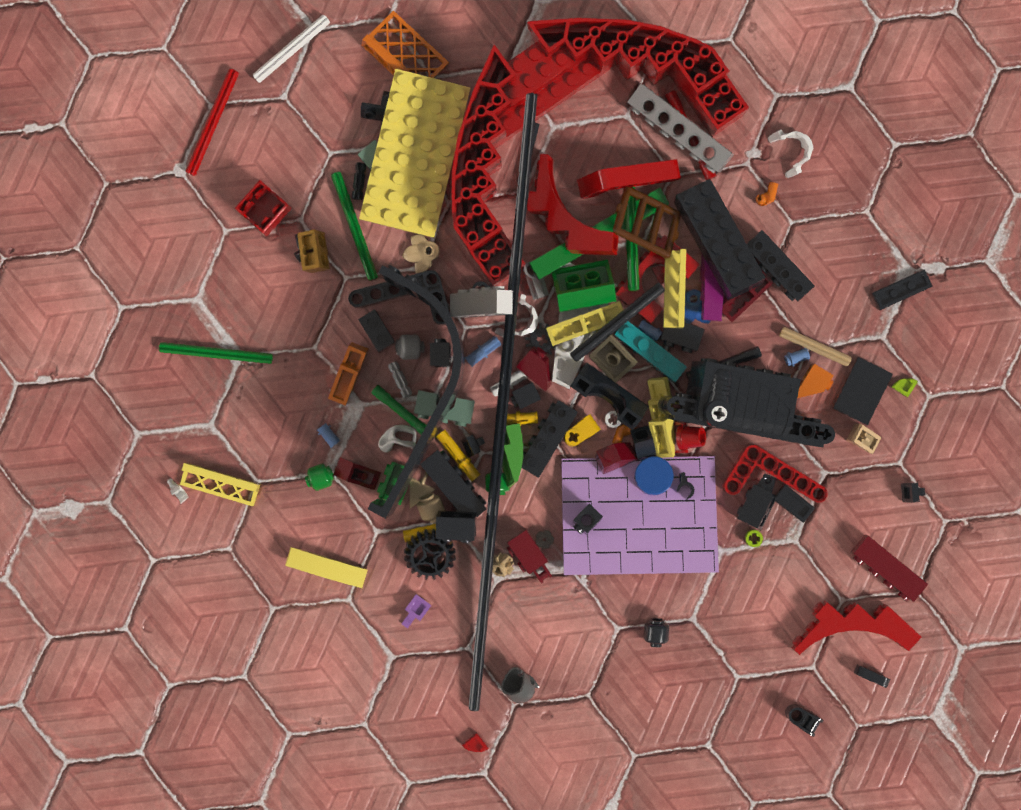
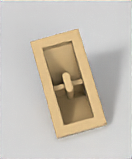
(863, 438)

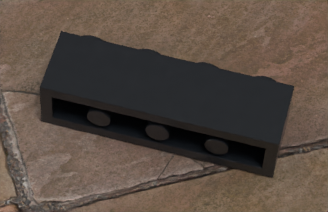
(452, 484)

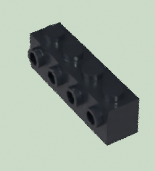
(780, 266)
(548, 438)

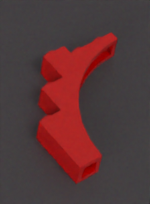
(546, 201)
(855, 618)

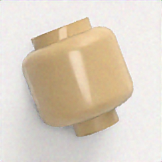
(429, 507)

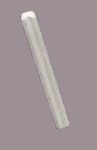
(291, 48)

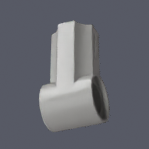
(537, 287)

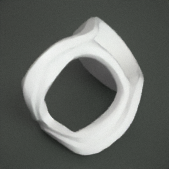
(388, 438)

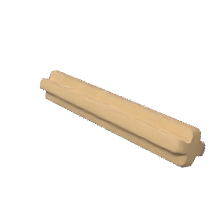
(815, 346)

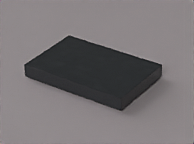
(862, 391)

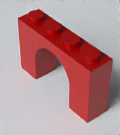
(652, 310)

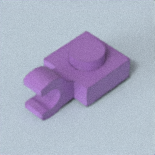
(417, 609)

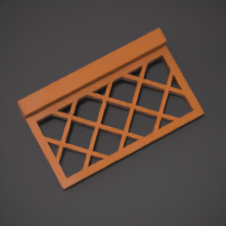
(390, 61)

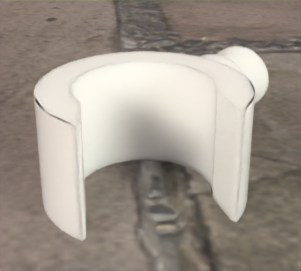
(177, 490)

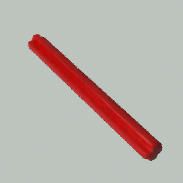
(212, 122)

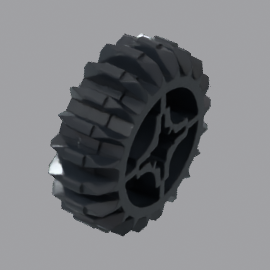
(434, 569)

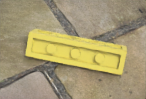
(674, 290)
(219, 477)

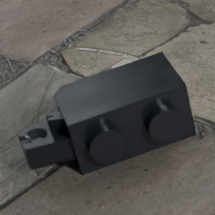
(758, 503)

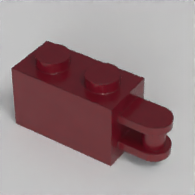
(529, 555)

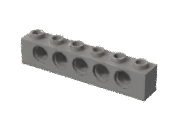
(721, 154)

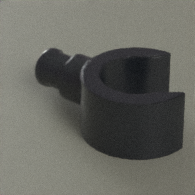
(683, 482)

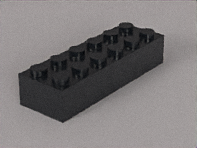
(719, 239)

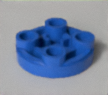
(654, 475)

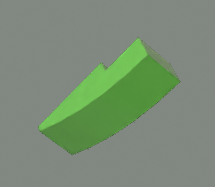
(512, 454)

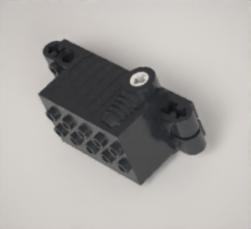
(745, 403)

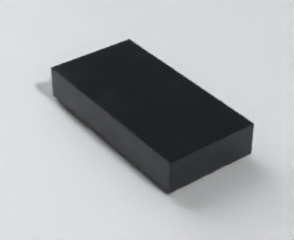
(794, 503)

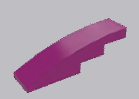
(710, 294)

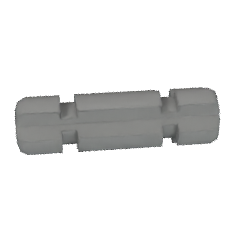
(400, 379)

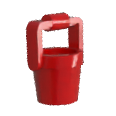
(689, 437)

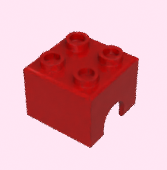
(263, 208)

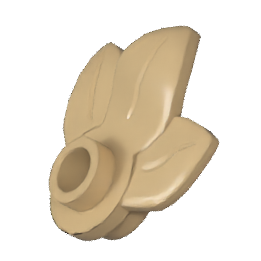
(418, 253)

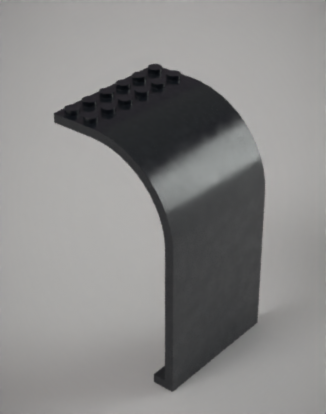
(411, 286)

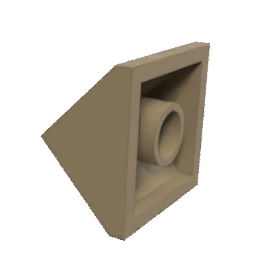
(613, 359)

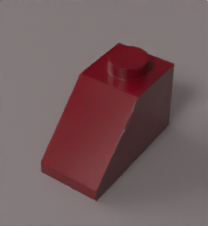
(536, 367)
(615, 456)
(356, 473)

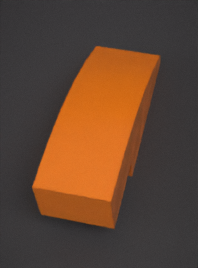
(348, 373)

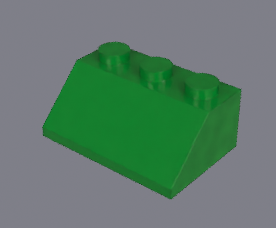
(584, 285)

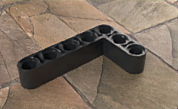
(387, 296)

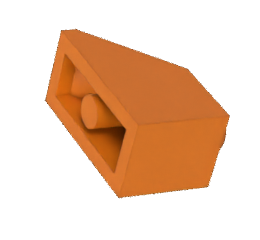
(815, 381)

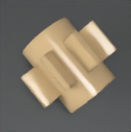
(502, 565)

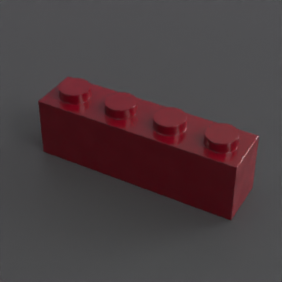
(889, 568)

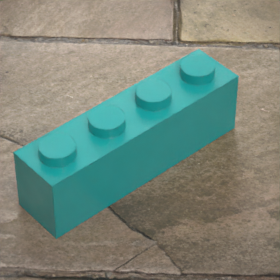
(650, 351)

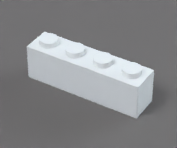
(481, 302)

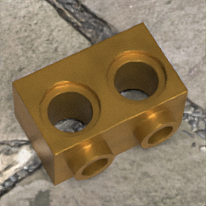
(313, 251)

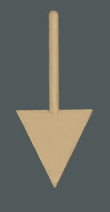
(418, 489)

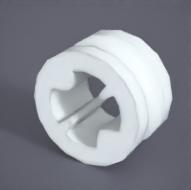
(607, 416)

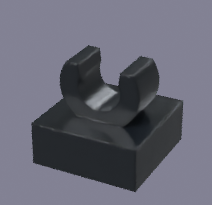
(471, 445)
(911, 492)

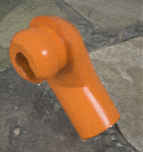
(769, 196)
(621, 431)

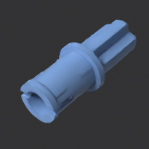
(483, 351)

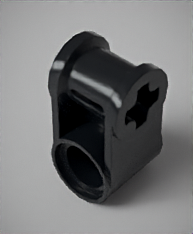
(805, 721)

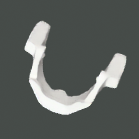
(806, 144)
(532, 324)

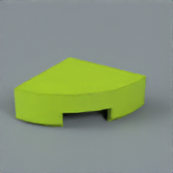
(904, 386)

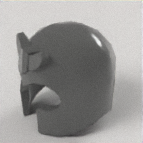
(518, 687)

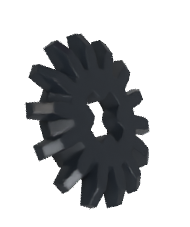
(538, 333)

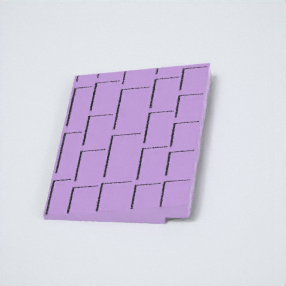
(640, 529)

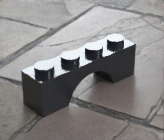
(594, 383)

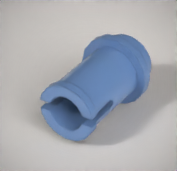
(650, 330)
(796, 357)
(328, 435)

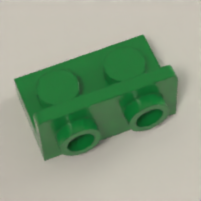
(392, 473)

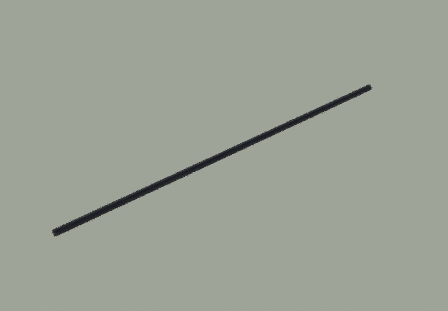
(502, 402)

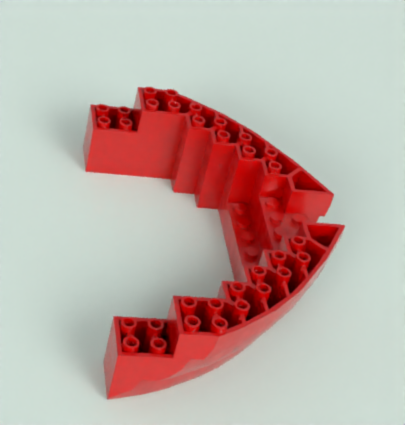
(558, 65)

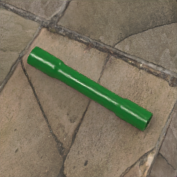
(387, 399)

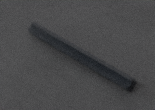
(617, 322)

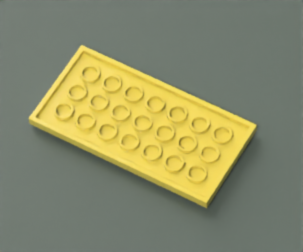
(414, 153)

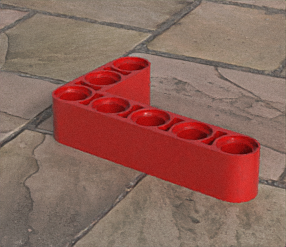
(630, 176)
(774, 471)

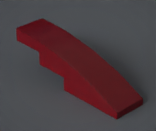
(737, 305)

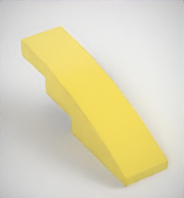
(583, 323)
(661, 428)
(326, 567)

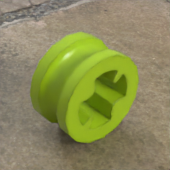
(749, 542)

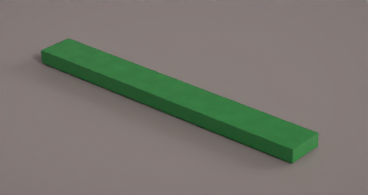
(561, 256)

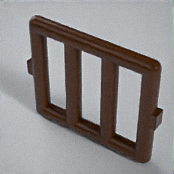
(660, 208)

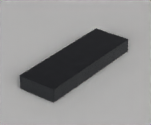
(902, 289)

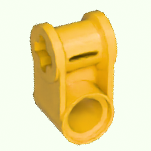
(584, 429)

